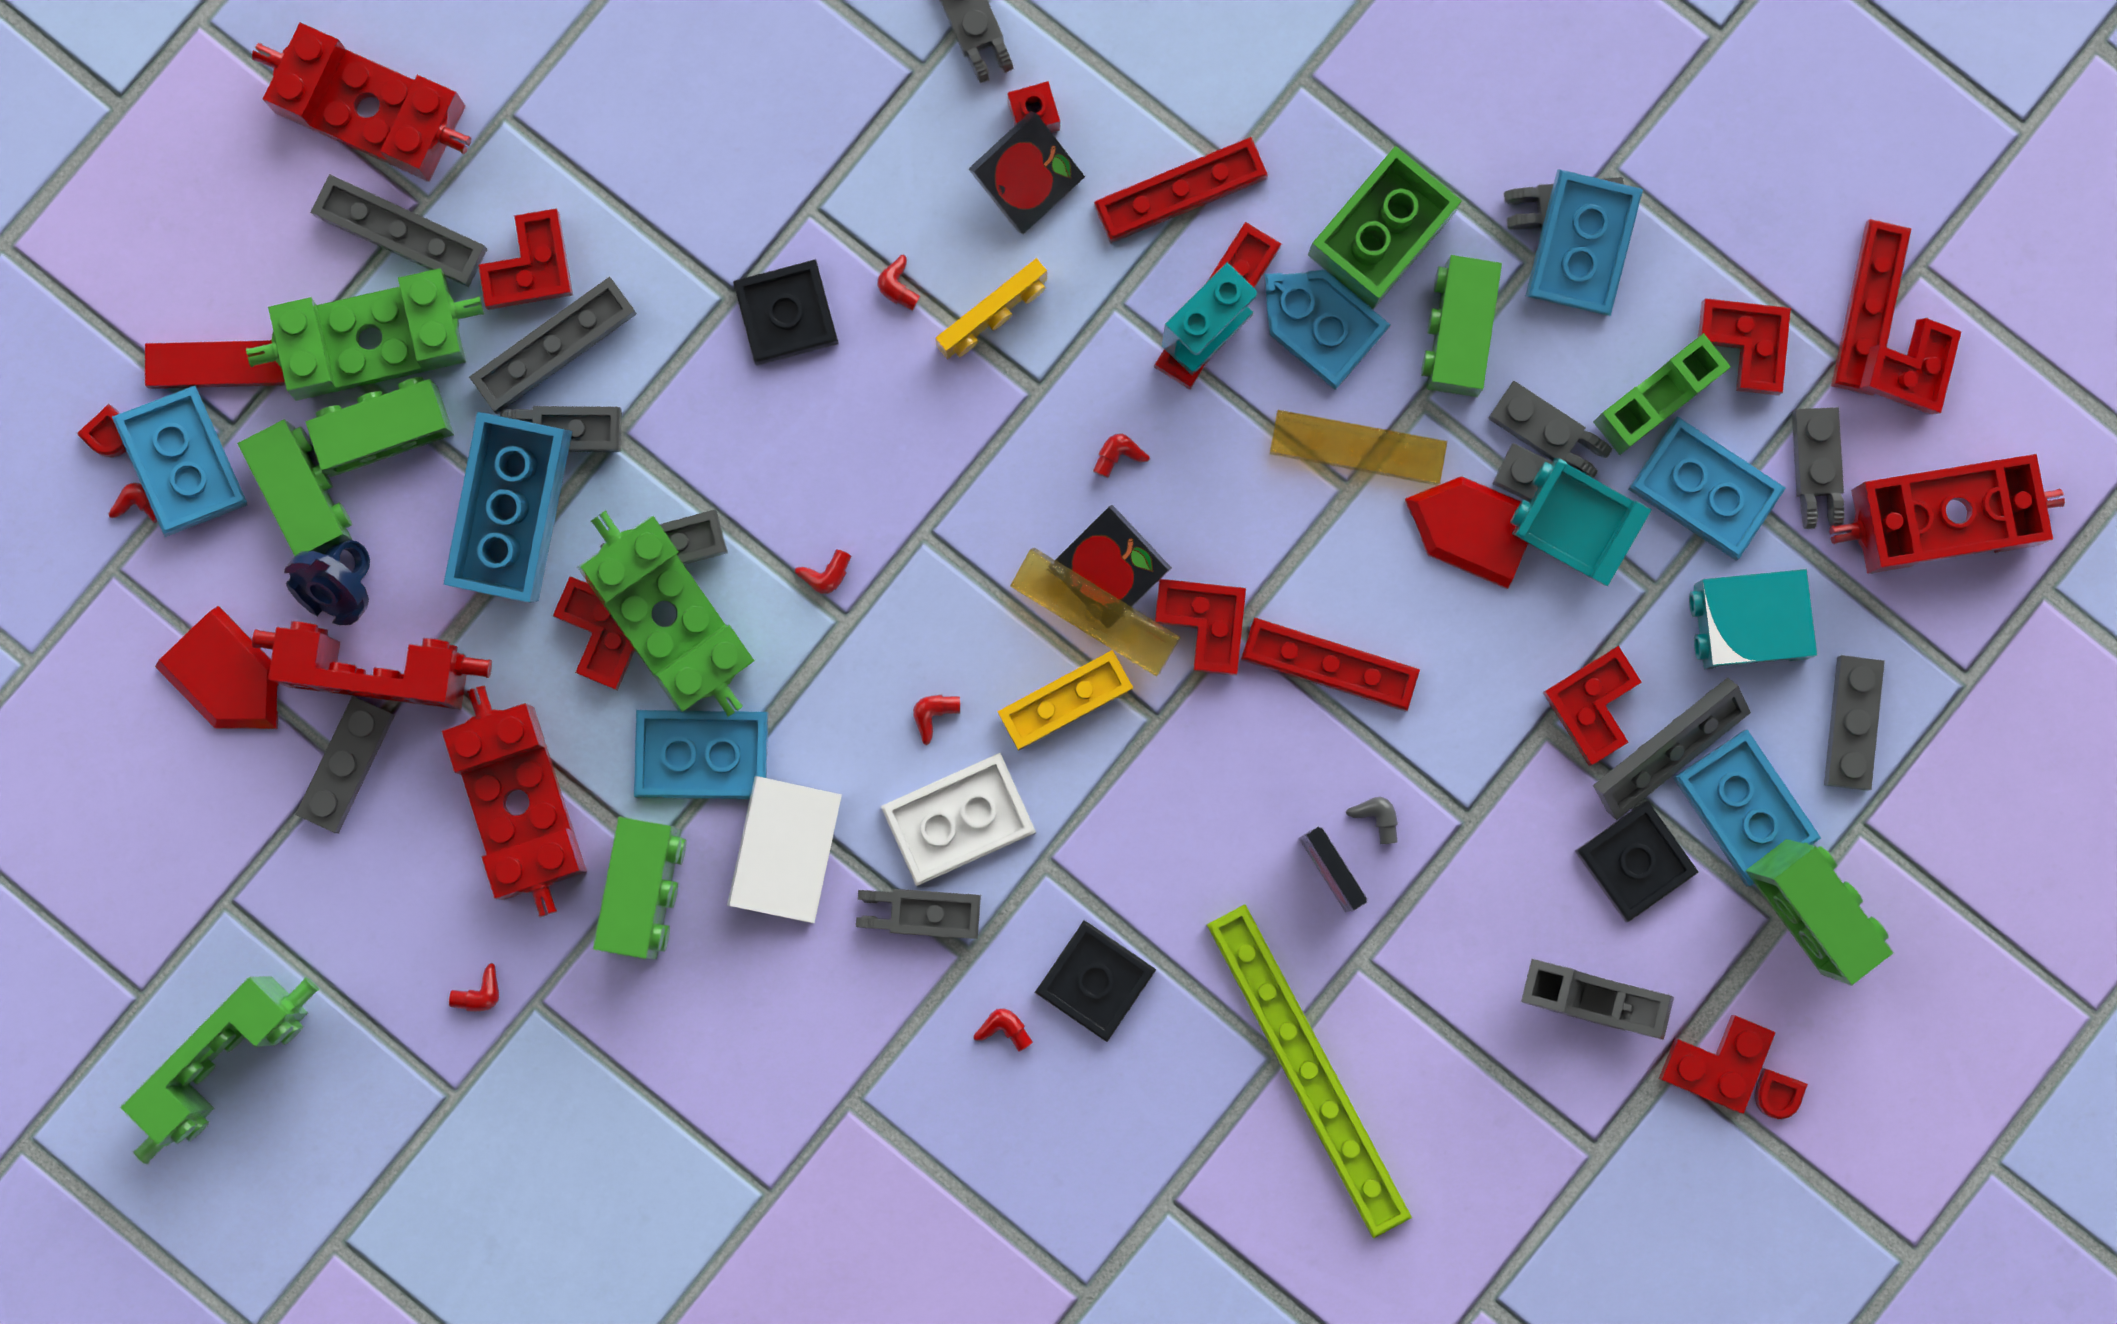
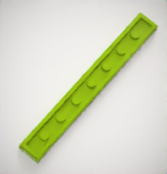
(1309, 1071)

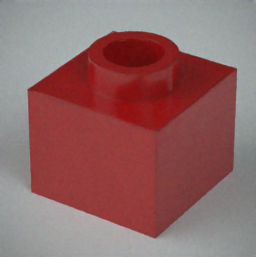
(1036, 93)

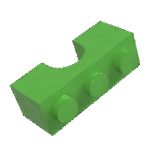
(1661, 394)

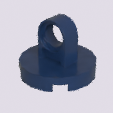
(329, 586)

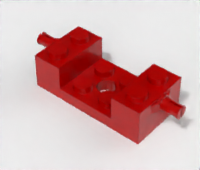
(324, 83)
(1906, 519)
(308, 661)
(505, 754)

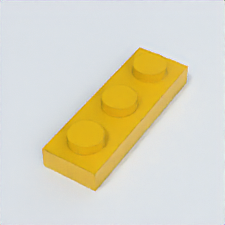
(993, 310)
(1065, 700)

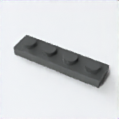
(398, 230)
(553, 345)
(1672, 748)

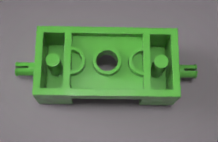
(321, 342)
(694, 653)
(167, 1102)

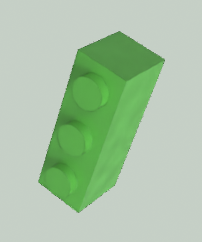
(1462, 325)
(379, 426)
(296, 488)

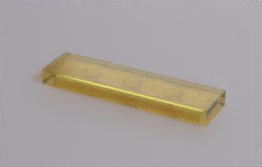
(1358, 447)
(1095, 611)

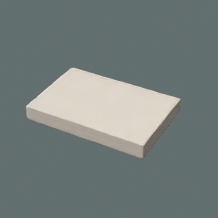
(958, 819)
(784, 849)

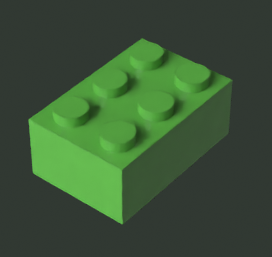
(1384, 227)
(639, 889)
(1821, 910)

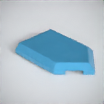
(1321, 322)

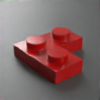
(540, 270)
(1758, 333)
(1922, 374)
(1216, 614)
(608, 648)
(1583, 699)
(1729, 1074)

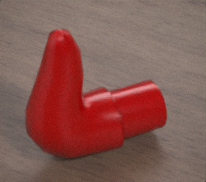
(893, 289)
(1113, 449)
(131, 495)
(832, 575)
(933, 706)
(478, 1000)
(1007, 1022)

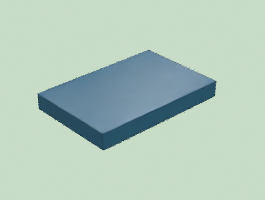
(1584, 242)
(179, 461)
(1706, 488)
(699, 753)
(1744, 803)

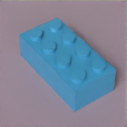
(507, 507)

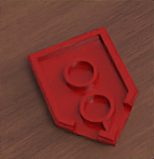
(1469, 529)
(223, 674)

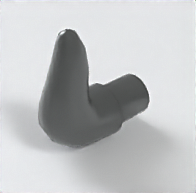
(1384, 814)

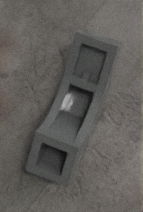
(1597, 999)

